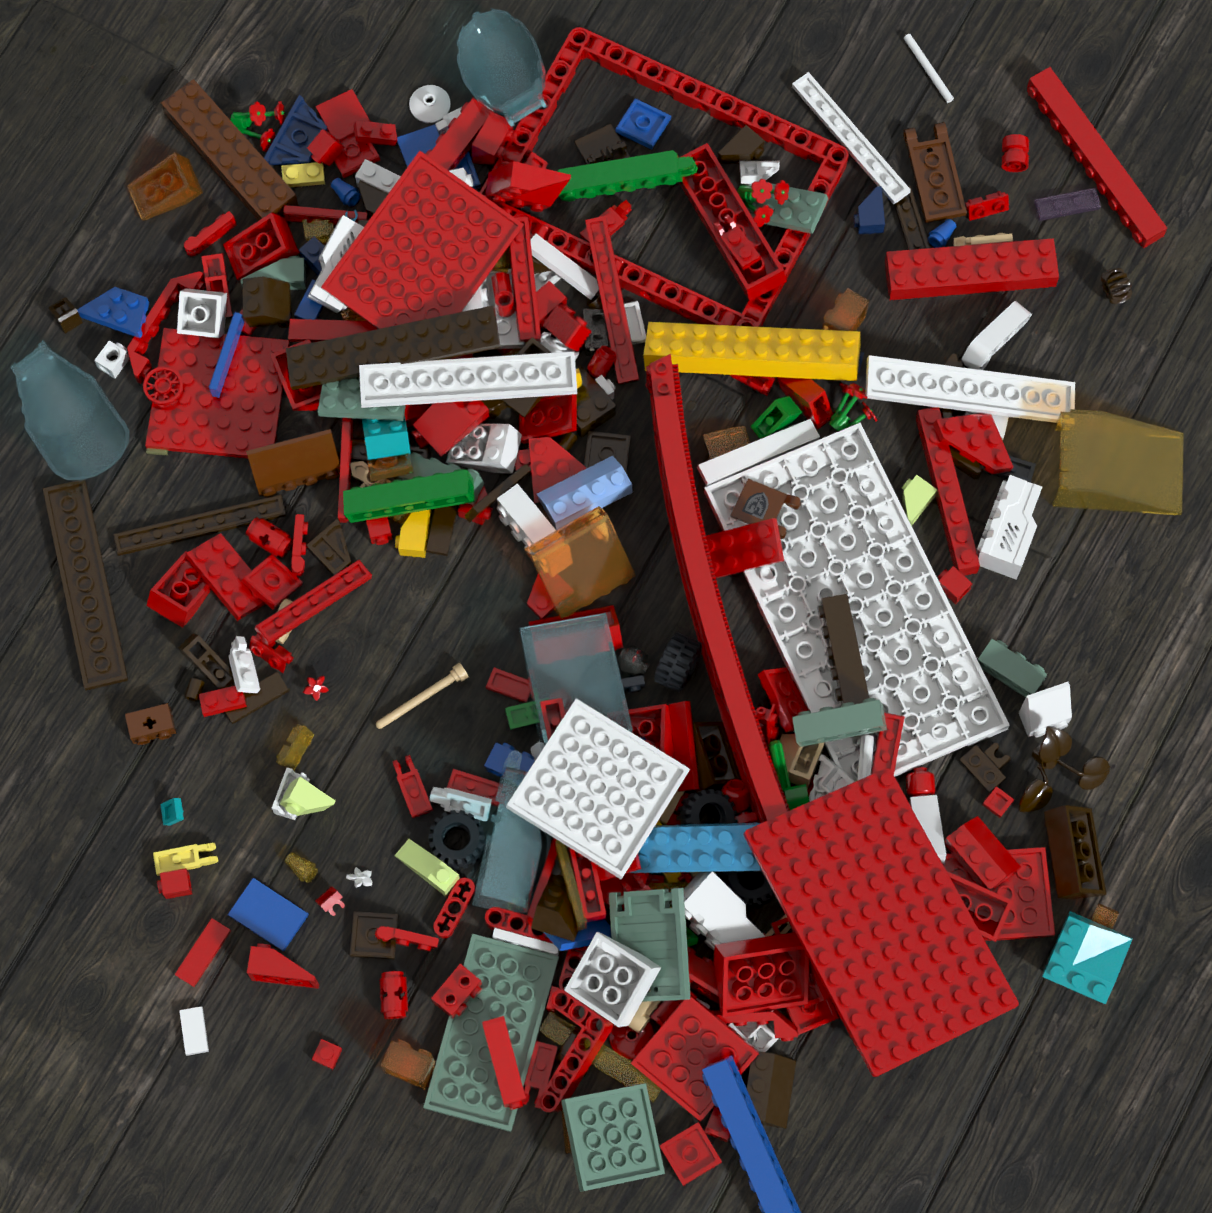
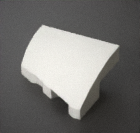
(829, 779)
(759, 1036)

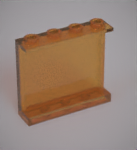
(581, 562)

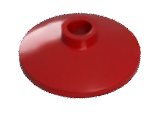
(629, 1047)

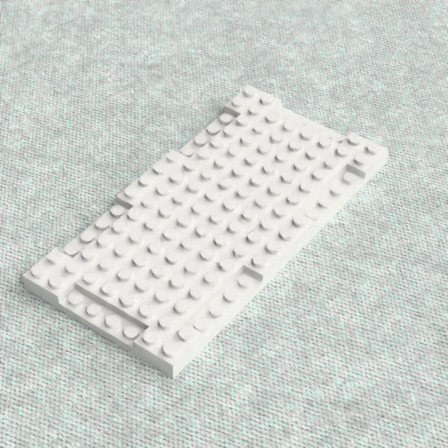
(861, 544)

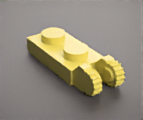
(183, 858)

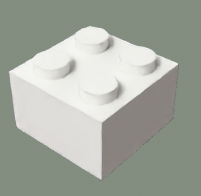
(202, 313)

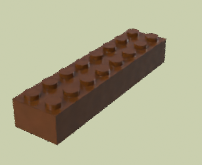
(228, 151)

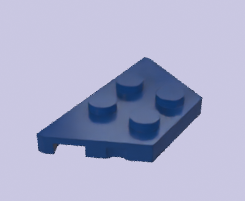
(118, 311)

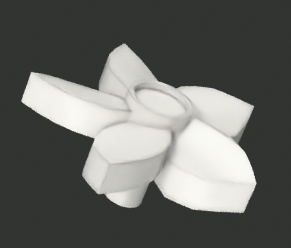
(360, 877)

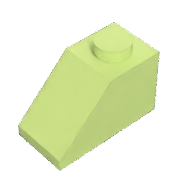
(917, 497)
(305, 798)

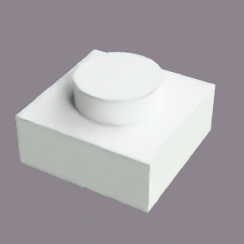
(607, 385)

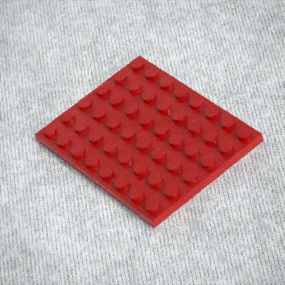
(422, 249)

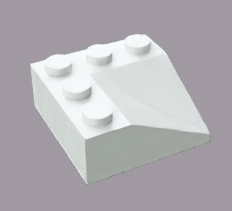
(612, 979)

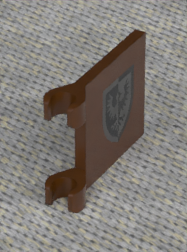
(762, 503)

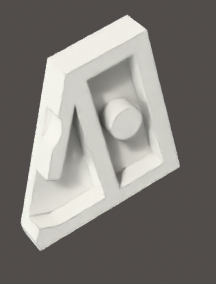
(755, 170)

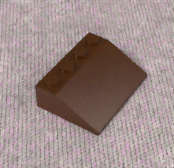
(294, 463)

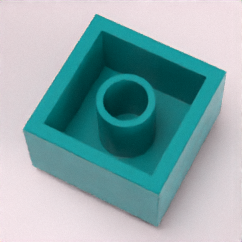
(385, 438)

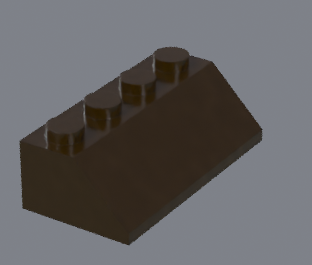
(1074, 852)

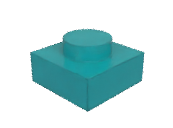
(172, 811)

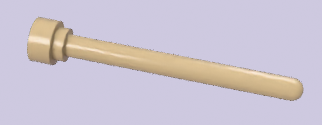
(457, 674)

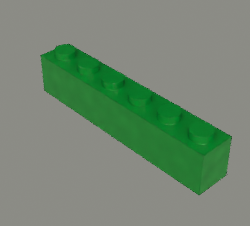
(408, 495)

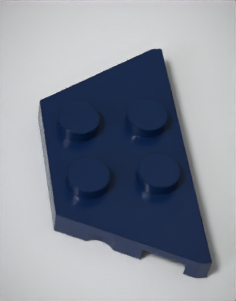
(295, 136)

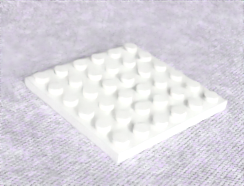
(598, 788)

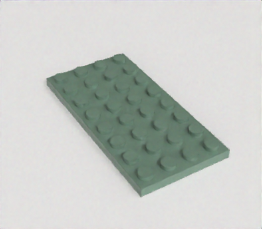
(513, 986)

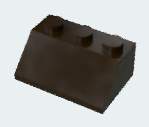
(713, 756)
(554, 911)
(771, 1087)

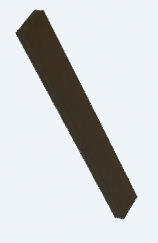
(198, 525)

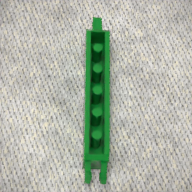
(626, 175)

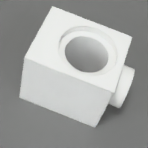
(112, 367)

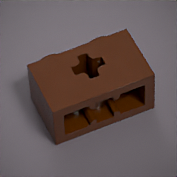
(139, 722)

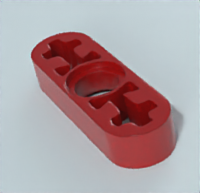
(441, 919)

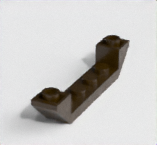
(960, 462)

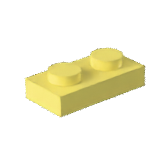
(303, 174)

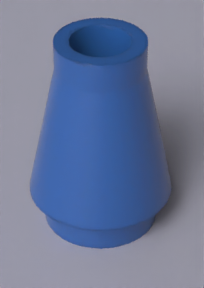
(348, 194)
(941, 234)

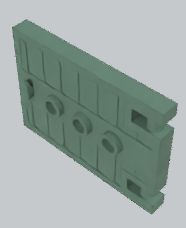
(658, 934)

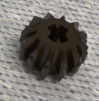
(1116, 285)

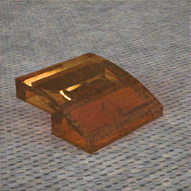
(726, 440)

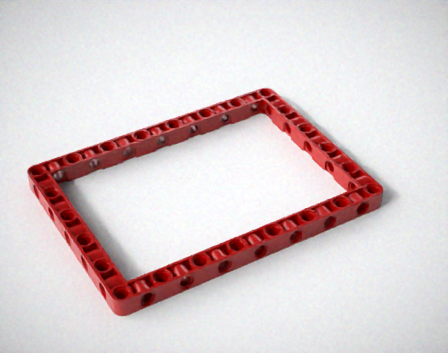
(708, 99)

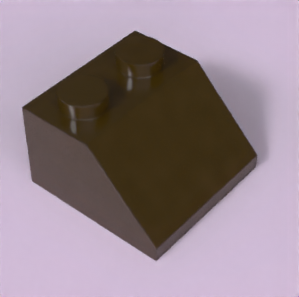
(266, 301)

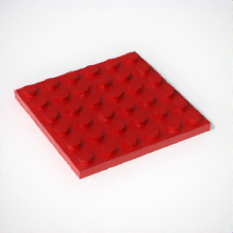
(222, 426)

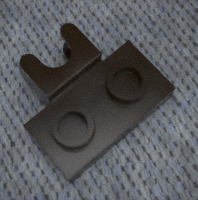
(986, 766)

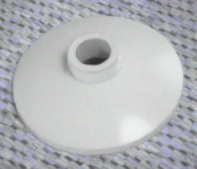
(432, 111)

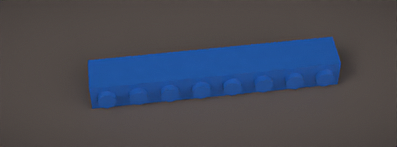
(749, 1137)

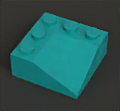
(1087, 957)

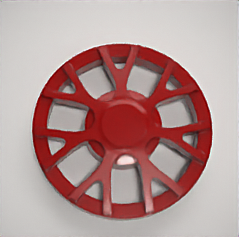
(163, 385)

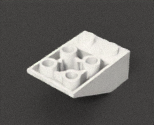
(487, 449)

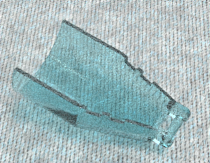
(69, 415)
(511, 851)

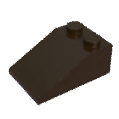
(593, 405)

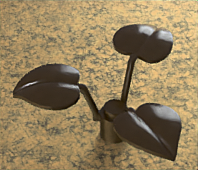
(1047, 755)

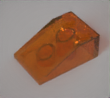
(165, 187)

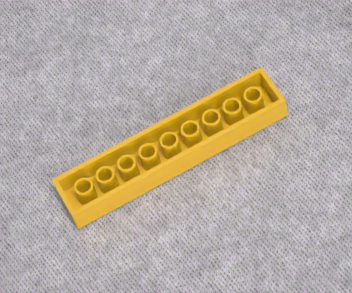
(755, 350)

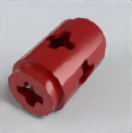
(269, 537)
(394, 984)

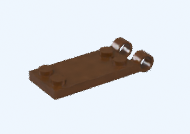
(935, 175)

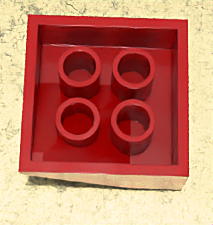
(525, 185)

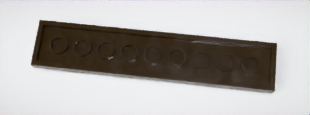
(404, 343)
(85, 585)

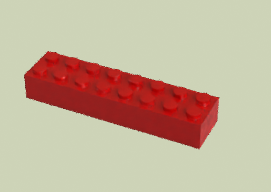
(714, 198)
(971, 269)

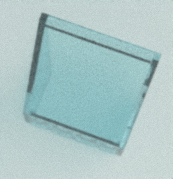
(571, 663)

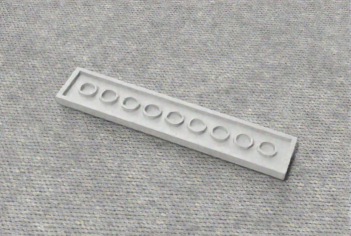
(468, 379)
(968, 389)

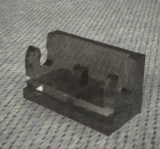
(598, 327)

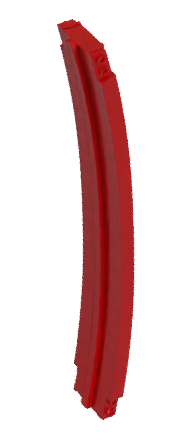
(704, 596)

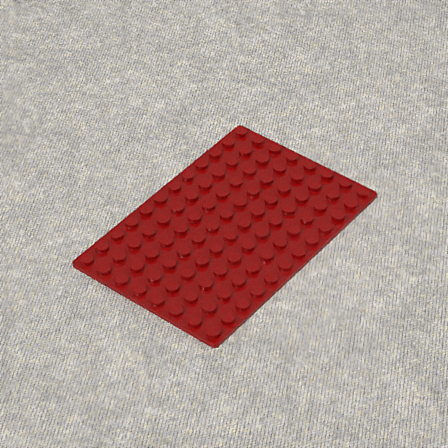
(881, 921)

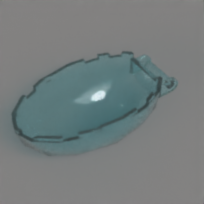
(502, 64)

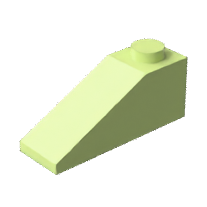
(428, 867)

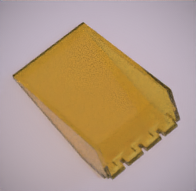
(1118, 464)

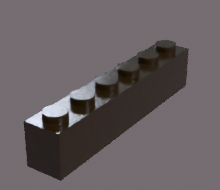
(843, 649)

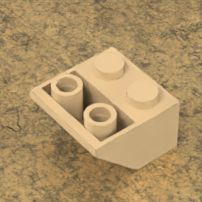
(800, 761)

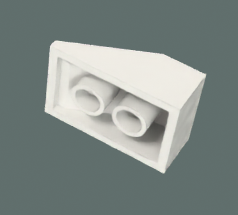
(1045, 709)

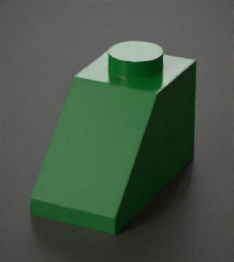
(776, 417)

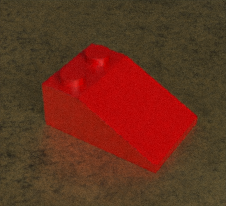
(260, 245)
(450, 422)
(179, 592)
(273, 967)

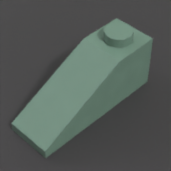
(287, 269)

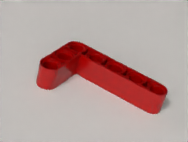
(526, 930)
(577, 1050)

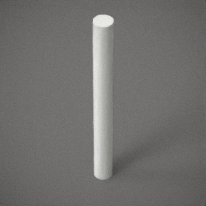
(928, 68)

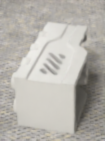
(337, 245)
(1009, 528)
(716, 911)

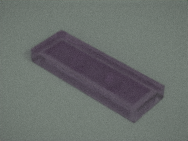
(1067, 204)

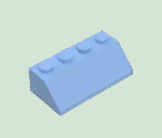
(585, 491)

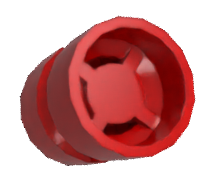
(1015, 153)

